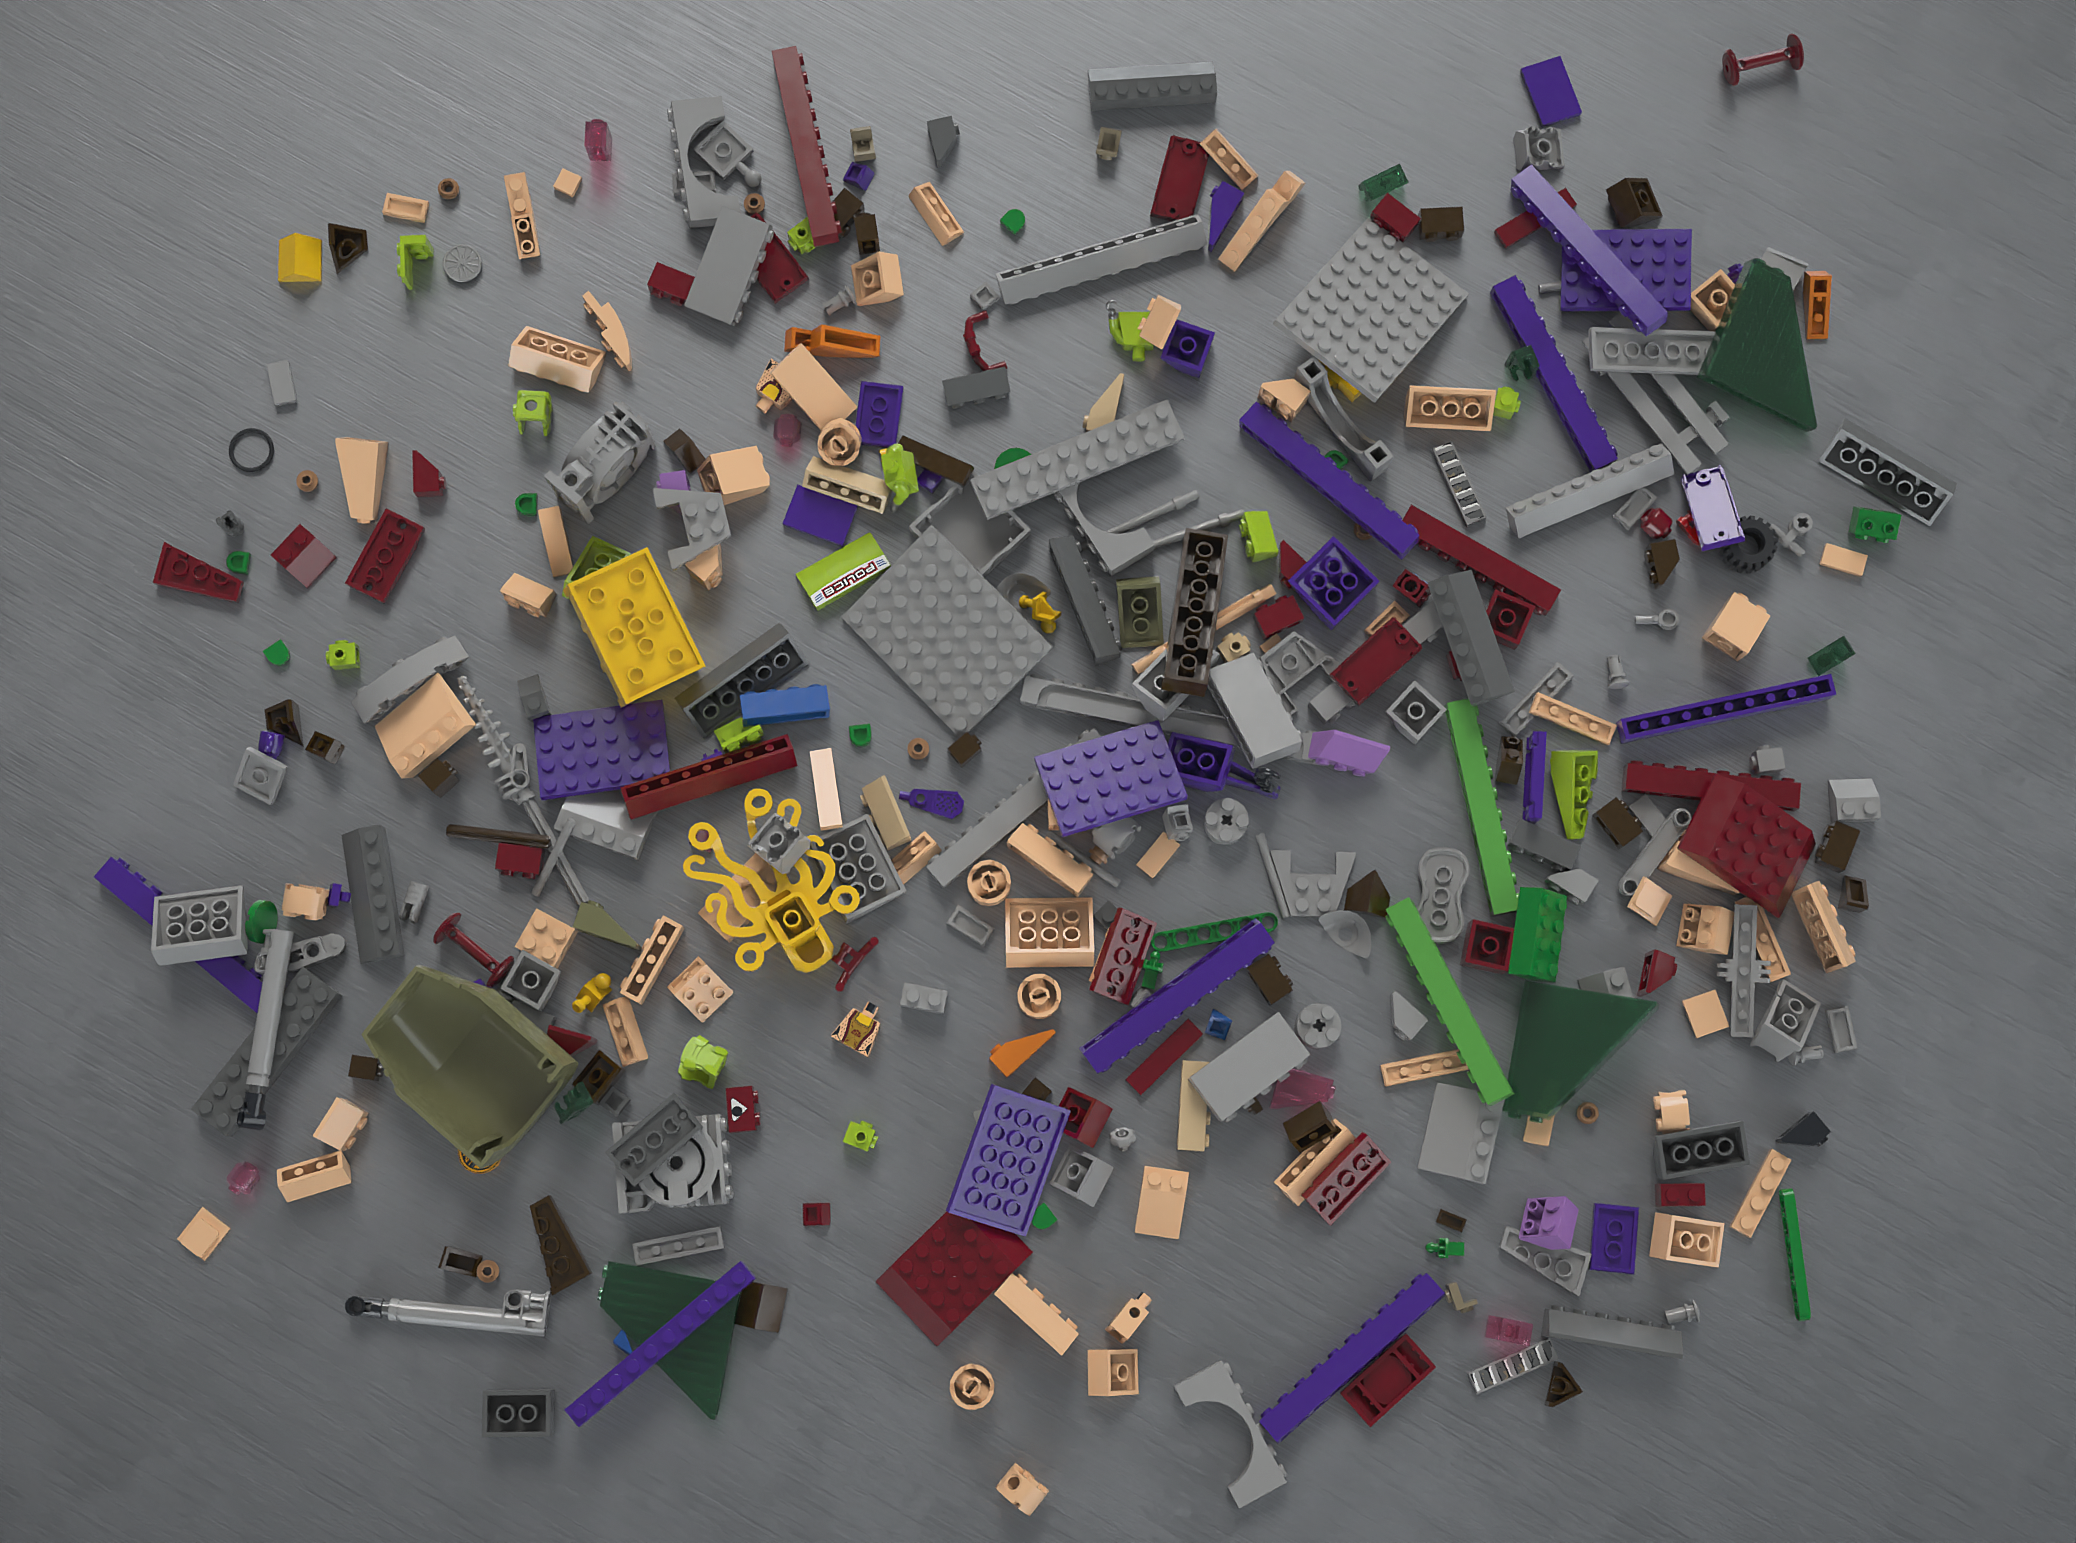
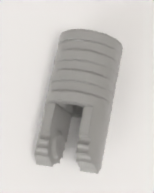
(413, 902)

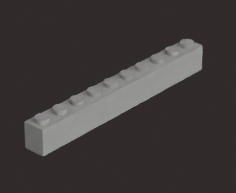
(1101, 259)
(993, 827)

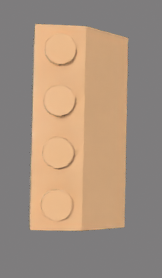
(556, 359)
(1449, 408)
(1049, 859)
(750, 896)

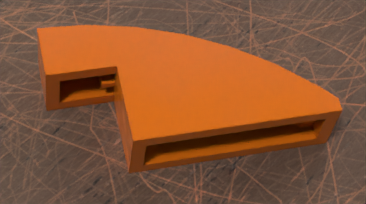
(833, 342)

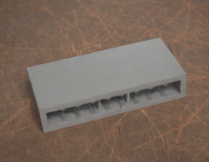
(729, 266)
(1254, 710)
(1249, 1068)

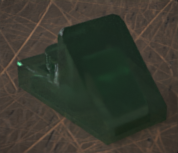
(1831, 655)

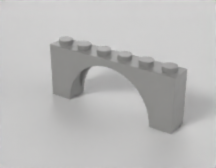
(689, 120)
(1369, 455)
(1112, 549)
(1262, 1471)

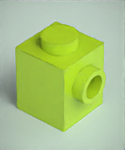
(801, 237)
(1506, 402)
(343, 655)
(861, 1135)

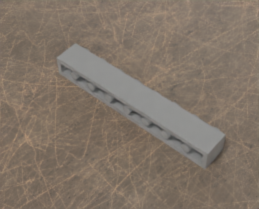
(1590, 490)
(1333, 699)

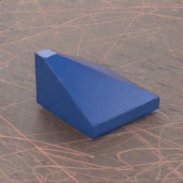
(1218, 1025)
(622, 1342)

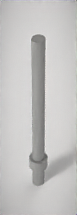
(1176, 503)
(1223, 520)

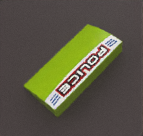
(843, 571)

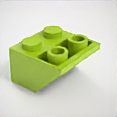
(1259, 536)

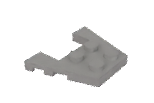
(703, 519)
(1290, 662)
(1312, 893)

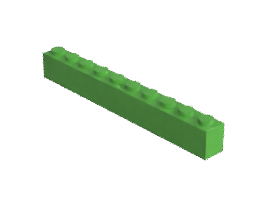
(1482, 808)
(1449, 1002)

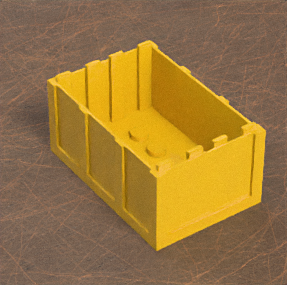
(634, 626)

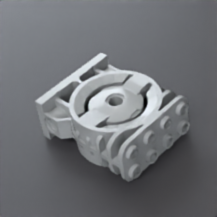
(602, 460)
(711, 1188)

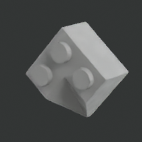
(1415, 712)

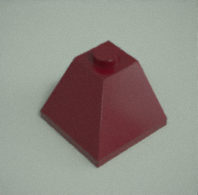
(1656, 970)
(569, 1040)

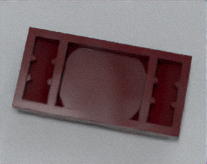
(1387, 1379)

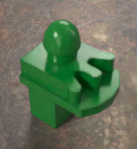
(1151, 969)
(1444, 1248)

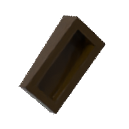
(1451, 1220)

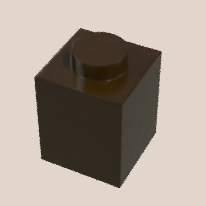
(965, 749)
(365, 1068)

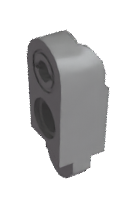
(329, 948)

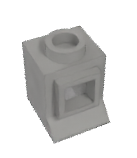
(1177, 822)

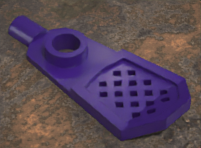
(931, 801)

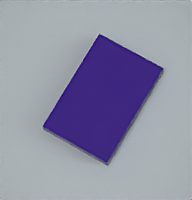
(1551, 91)
(879, 413)
(820, 515)
(1614, 1238)

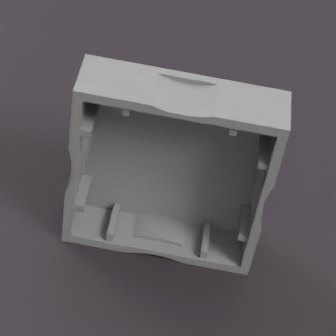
(965, 526)

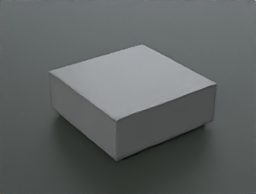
(984, 296)

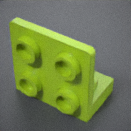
(409, 247)
(735, 736)

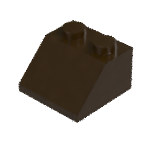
(1633, 202)

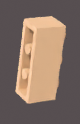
(314, 1176)

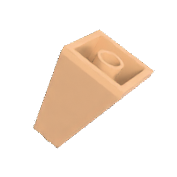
(362, 473)
(1683, 866)

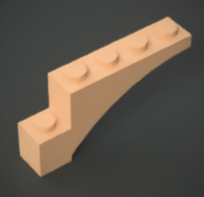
(1261, 218)

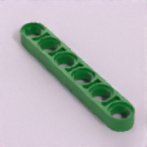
(1213, 929)
(1794, 1254)

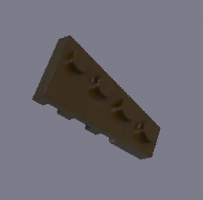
(560, 1251)

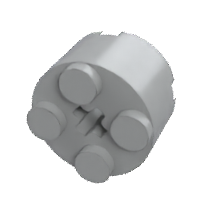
(1225, 809)
(1115, 836)
(1327, 1017)

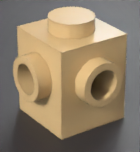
(1233, 647)

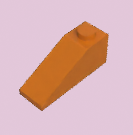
(1816, 303)
(1016, 1052)

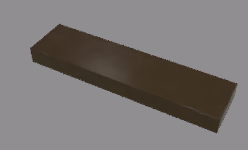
(937, 461)

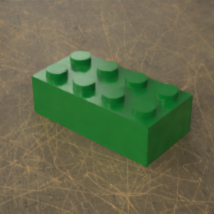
(1537, 934)

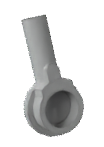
(1667, 619)

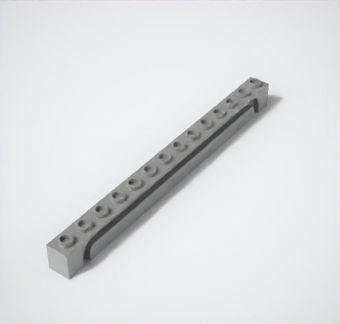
(1130, 712)

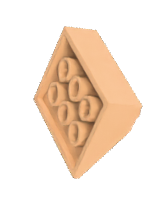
(423, 727)
(1823, 927)
(1049, 932)
(1036, 1313)

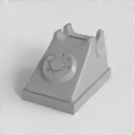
(1786, 1021)

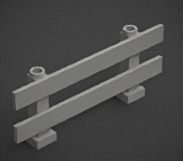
(1675, 443)

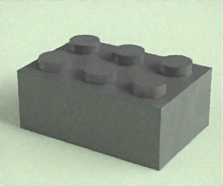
(518, 1413)

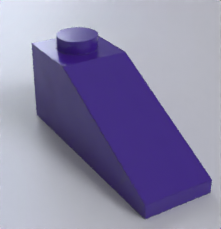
(1224, 205)

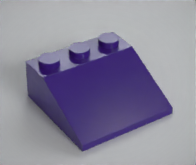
(1333, 583)

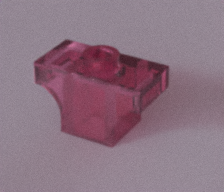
(1508, 1330)

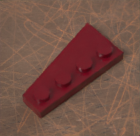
(186, 573)

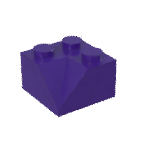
(1187, 348)

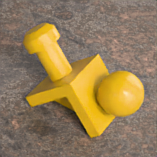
(1041, 611)
(592, 993)

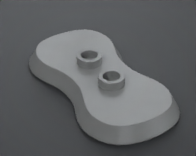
(1442, 879)

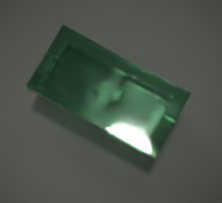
(1383, 182)
(1524, 360)
(577, 1102)

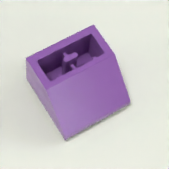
(1549, 1222)

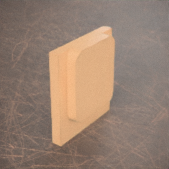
(1649, 901)
(1705, 1013)
(203, 1234)

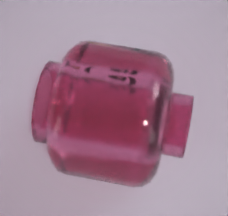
(787, 430)
(243, 1178)

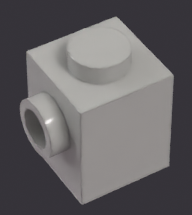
(1767, 760)

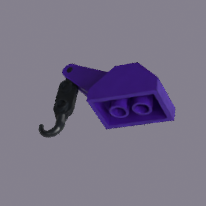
(1206, 767)

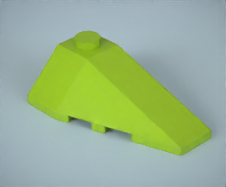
(1572, 780)

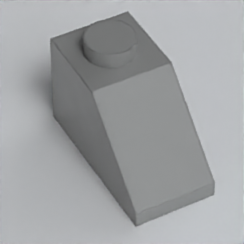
(1405, 1017)

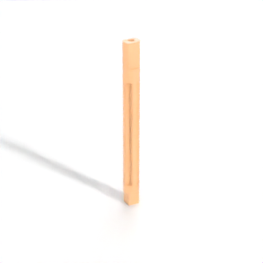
(1224, 617)

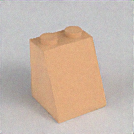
(734, 474)
(1736, 626)

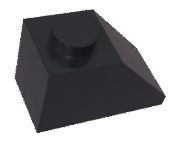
(1805, 1132)

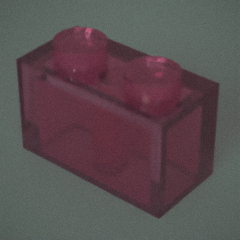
(598, 140)

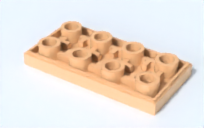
(812, 387)

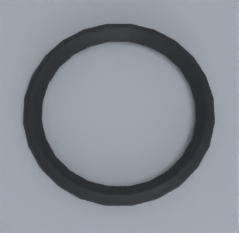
(264, 464)

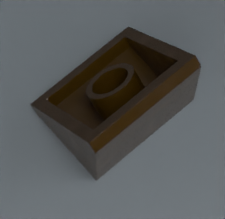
(599, 1076)
(761, 1307)

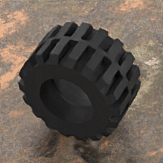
(1764, 539)

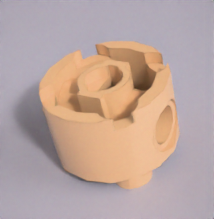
(839, 442)
(989, 883)
(305, 900)
(1039, 996)
(1672, 1112)
(972, 1386)
(1022, 1489)

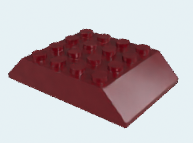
(1748, 843)
(951, 1272)

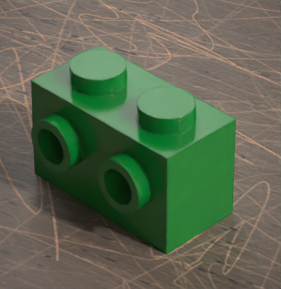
(1874, 523)

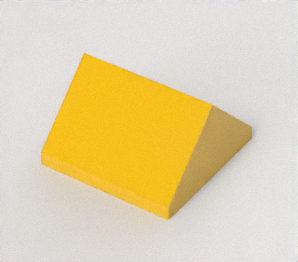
(300, 259)

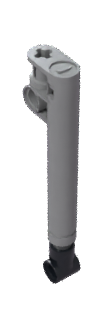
(274, 963)
(523, 1319)

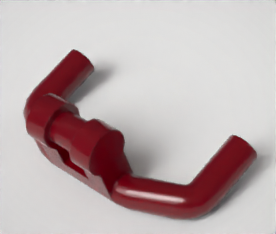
(973, 347)
(853, 964)

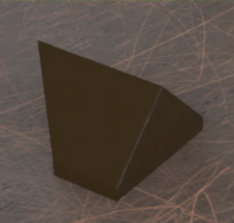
(346, 244)
(285, 720)
(1368, 896)
(1561, 1386)

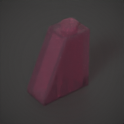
(1301, 1089)

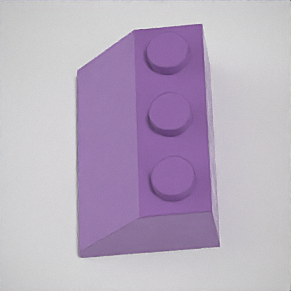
(1347, 752)

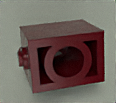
(1407, 582)

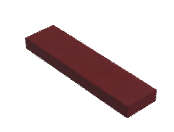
(1525, 224)
(1164, 1056)

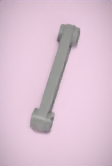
(1655, 850)

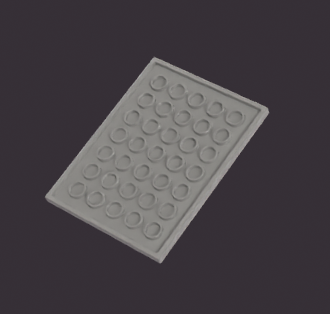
(1371, 309)
(947, 632)

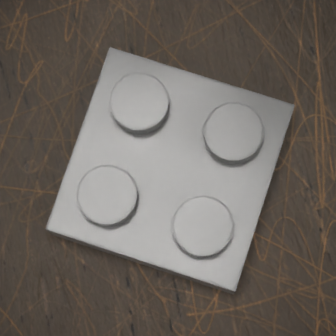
(260, 775)

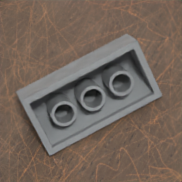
(1148, 689)

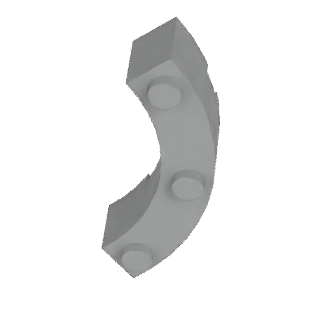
(408, 676)

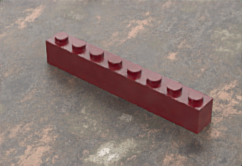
(1484, 562)
(709, 776)
(1691, 784)

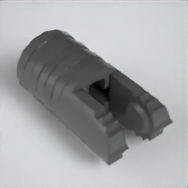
(226, 519)

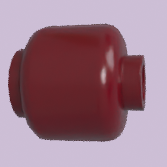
(1656, 523)

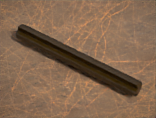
(498, 836)

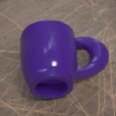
(271, 744)

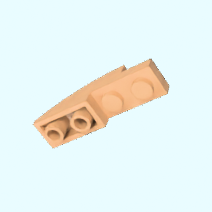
(522, 215)
(614, 336)

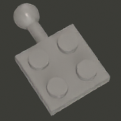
(725, 151)

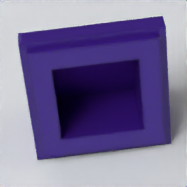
(859, 176)
(929, 480)

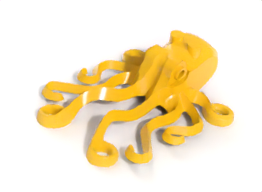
(785, 915)

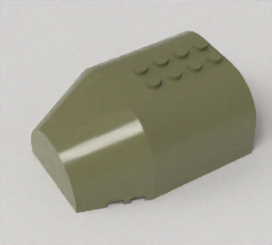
(467, 1061)

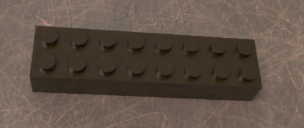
(1194, 612)

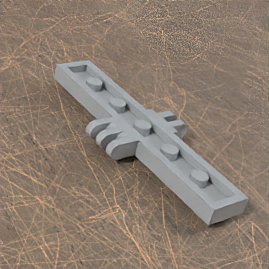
(1744, 970)

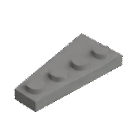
(1562, 1266)

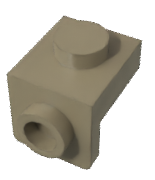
(862, 143)
(1108, 143)
(1454, 1296)

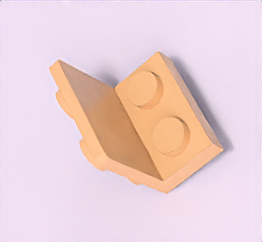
(700, 989)

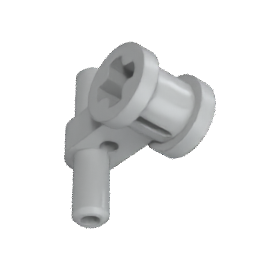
(1786, 540)

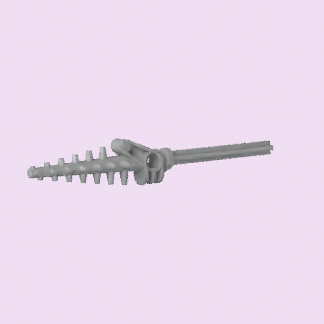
(514, 765)

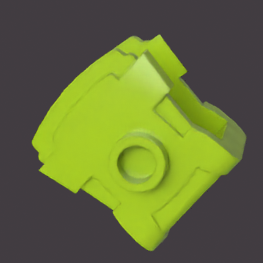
(541, 413)
(702, 1062)

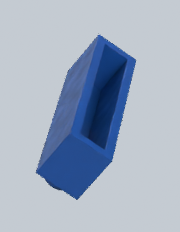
(784, 705)

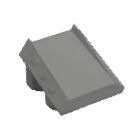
(1539, 147)
(1791, 266)
(779, 843)

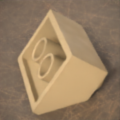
(885, 813)

